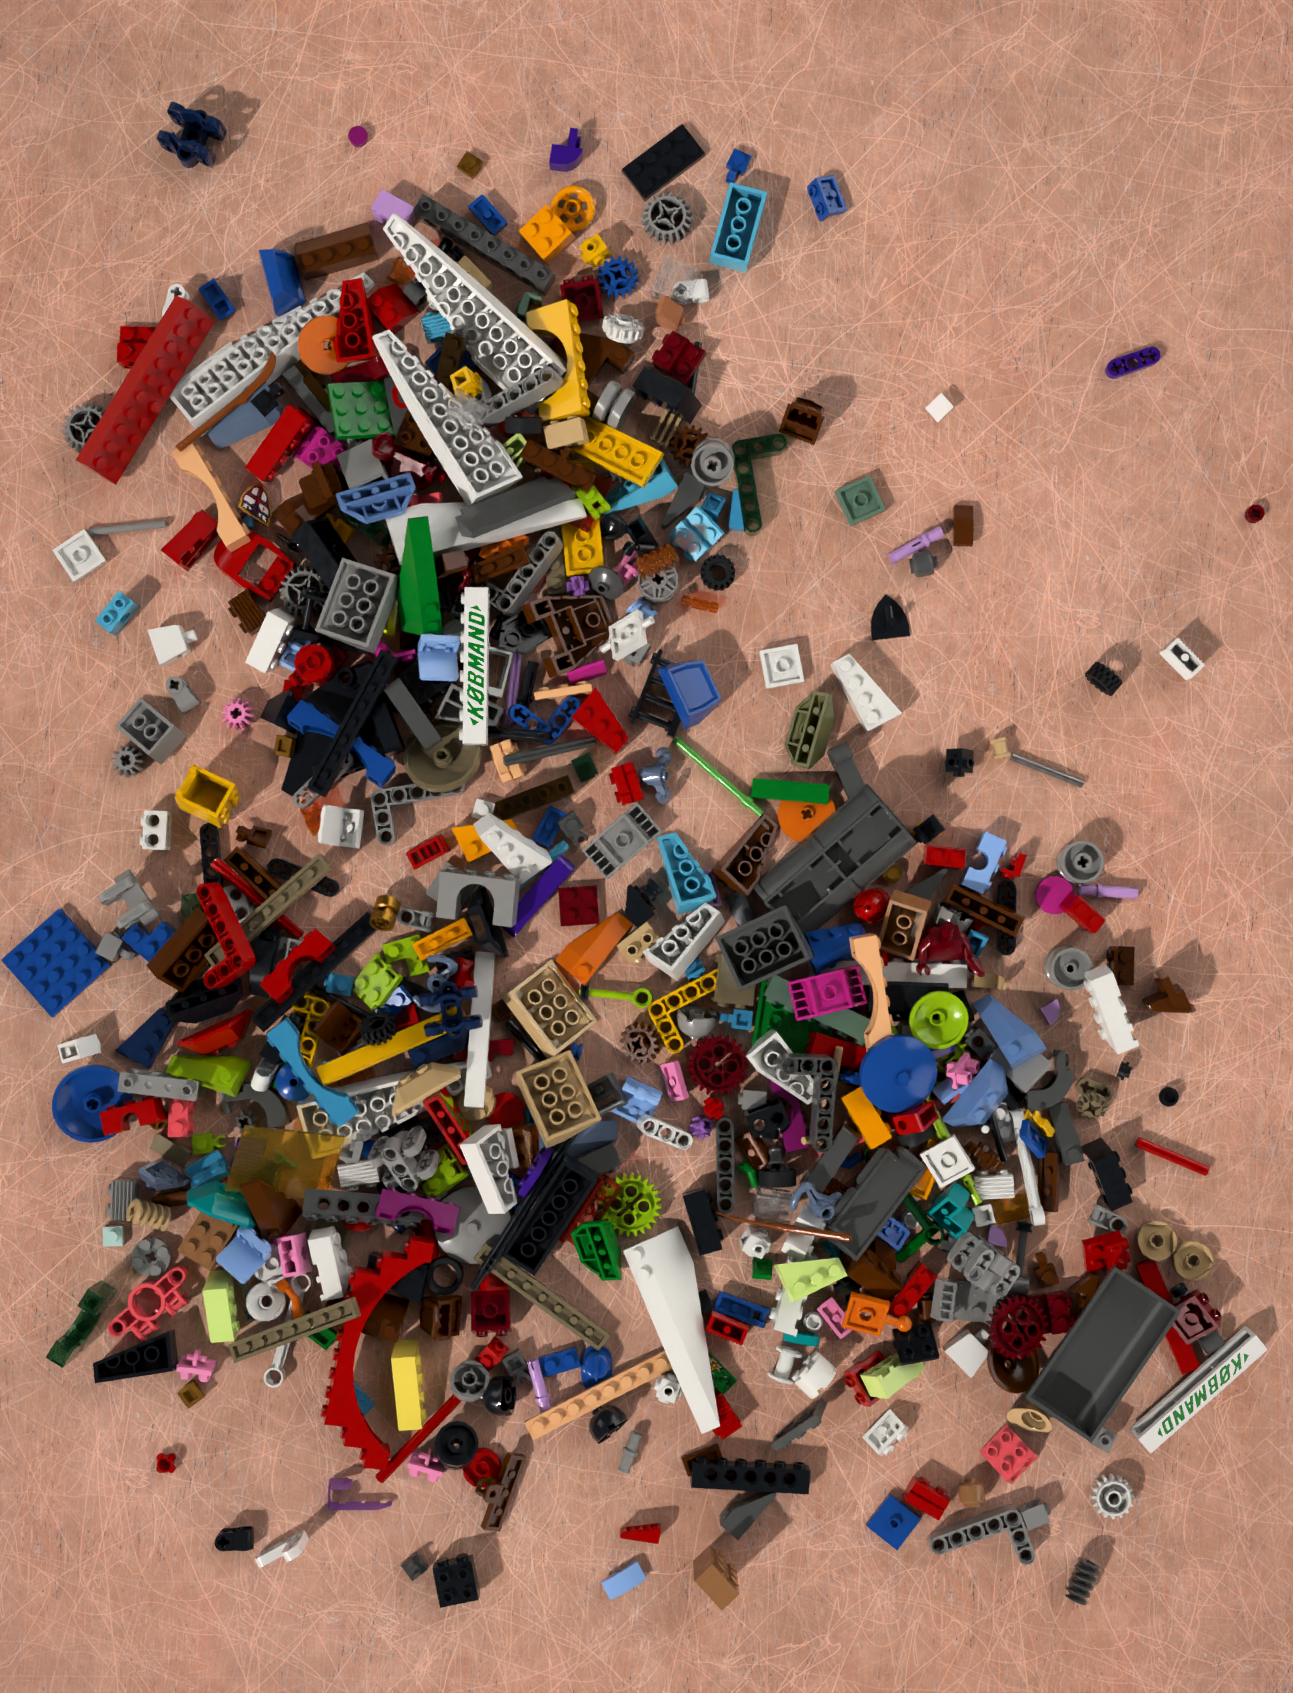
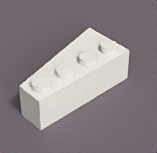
(864, 695)
(514, 850)
(685, 942)
(1109, 1009)
(489, 1168)
(786, 1312)

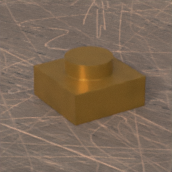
(469, 165)
(285, 746)
(191, 1394)

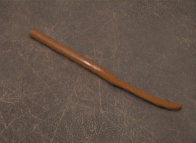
(239, 400)
(793, 1228)

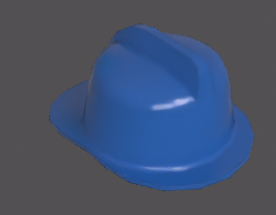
(595, 1366)

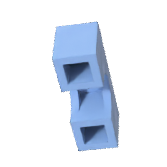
(992, 848)

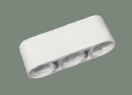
(672, 1136)

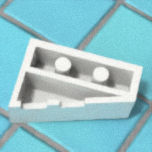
(272, 639)
(330, 1261)

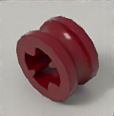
(1259, 509)

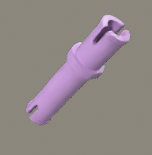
(922, 541)
(1099, 890)
(542, 1396)

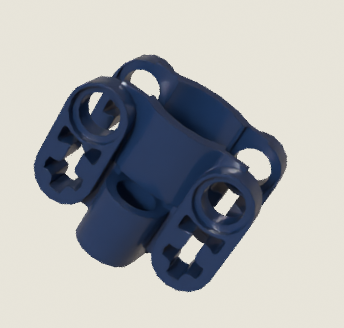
(188, 118)
(462, 1022)

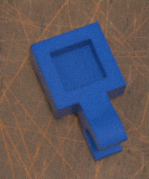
(737, 164)

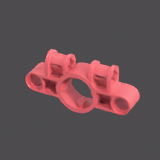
(137, 1320)

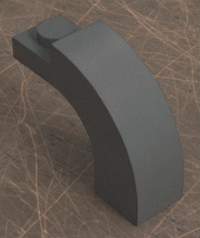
(1056, 1089)
(272, 1102)

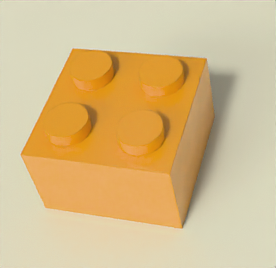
(547, 234)

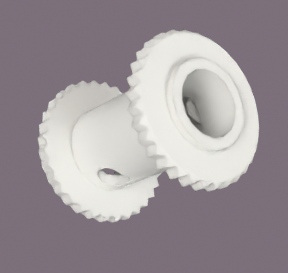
(784, 1364)

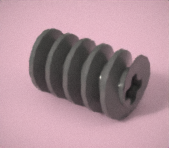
(1082, 1583)

